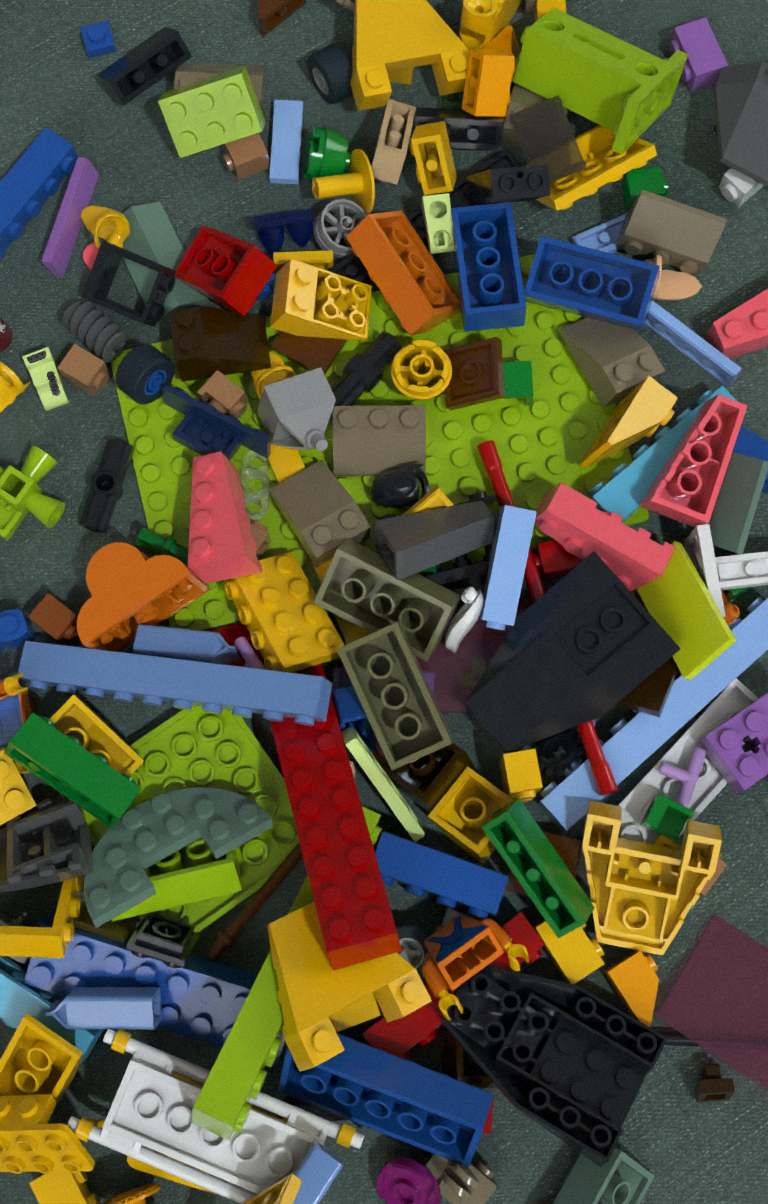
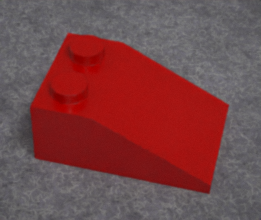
(225, 269)

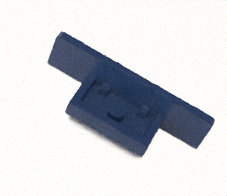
(211, 431)

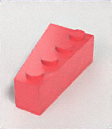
(742, 328)
(696, 469)
(219, 524)
(583, 529)

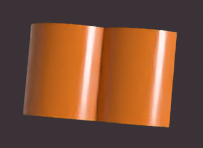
(130, 592)

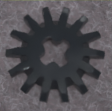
(551, 744)

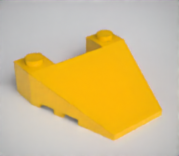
(399, 37)
(640, 886)
(314, 991)

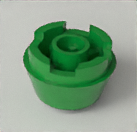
(325, 153)

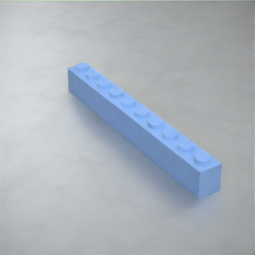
(646, 733)

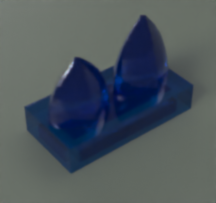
(272, 226)

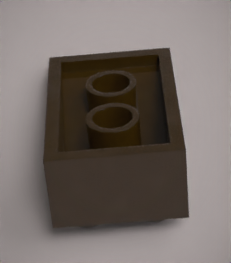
(218, 341)
(429, 776)

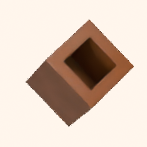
(55, 619)

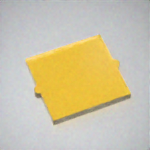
(115, 930)

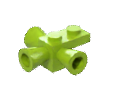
(22, 494)

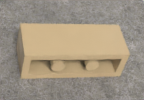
(392, 141)

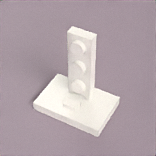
(724, 571)

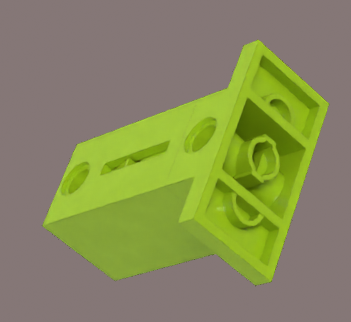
(597, 75)

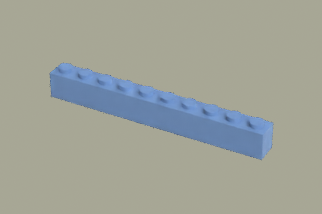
(176, 681)

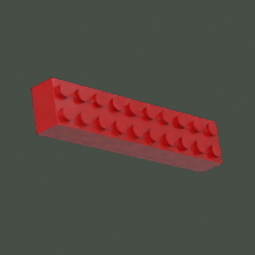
(335, 840)

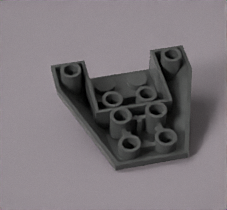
(743, 118)

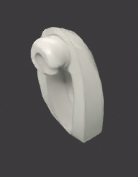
(464, 618)

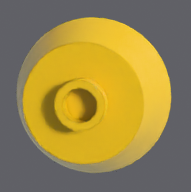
(421, 370)

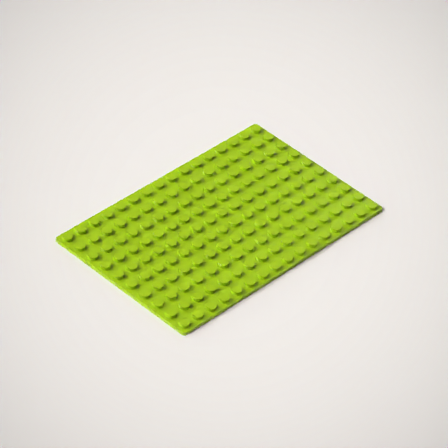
(535, 442)

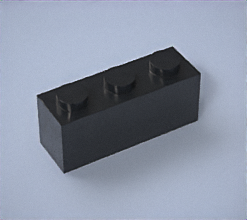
(144, 65)
(465, 129)

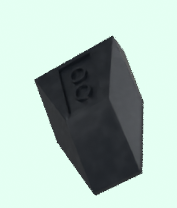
(568, 658)
(556, 1053)

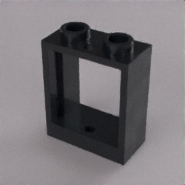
(508, 185)
(103, 274)

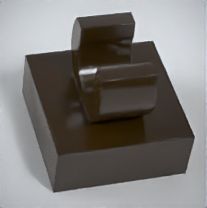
(712, 1087)

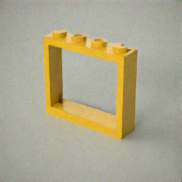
(46, 941)

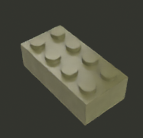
(369, 596)
(395, 695)

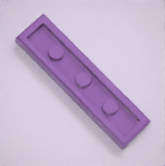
(68, 218)

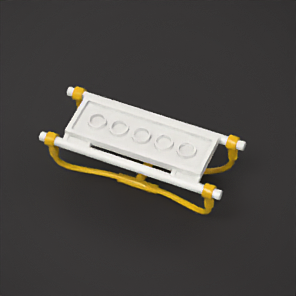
(156, 1112)

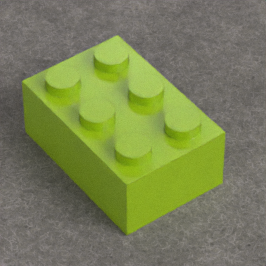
(212, 112)

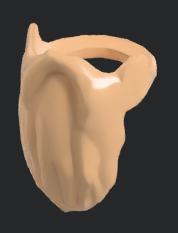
(673, 284)

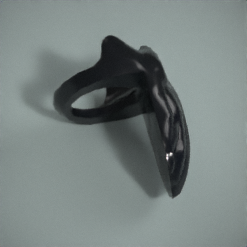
(399, 487)

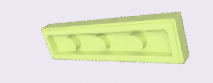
(383, 783)

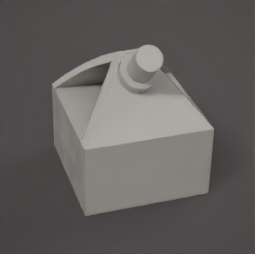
(297, 411)

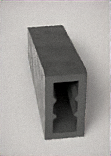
(433, 536)

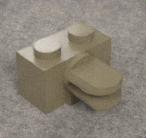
(461, 1183)

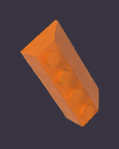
(404, 271)

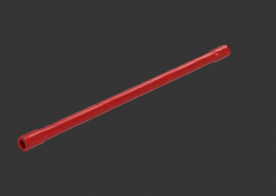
(599, 766)

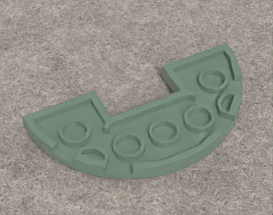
(158, 830)

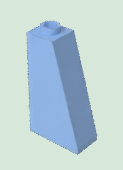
(507, 565)

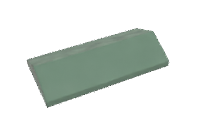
(156, 240)

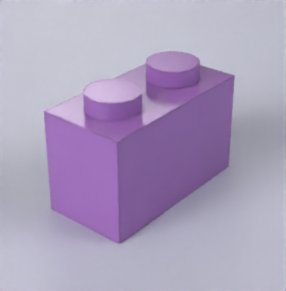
(703, 52)

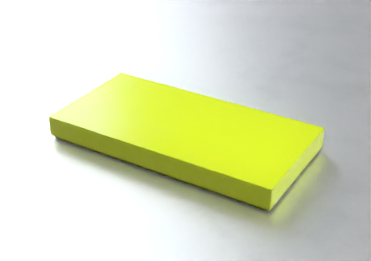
(687, 614)

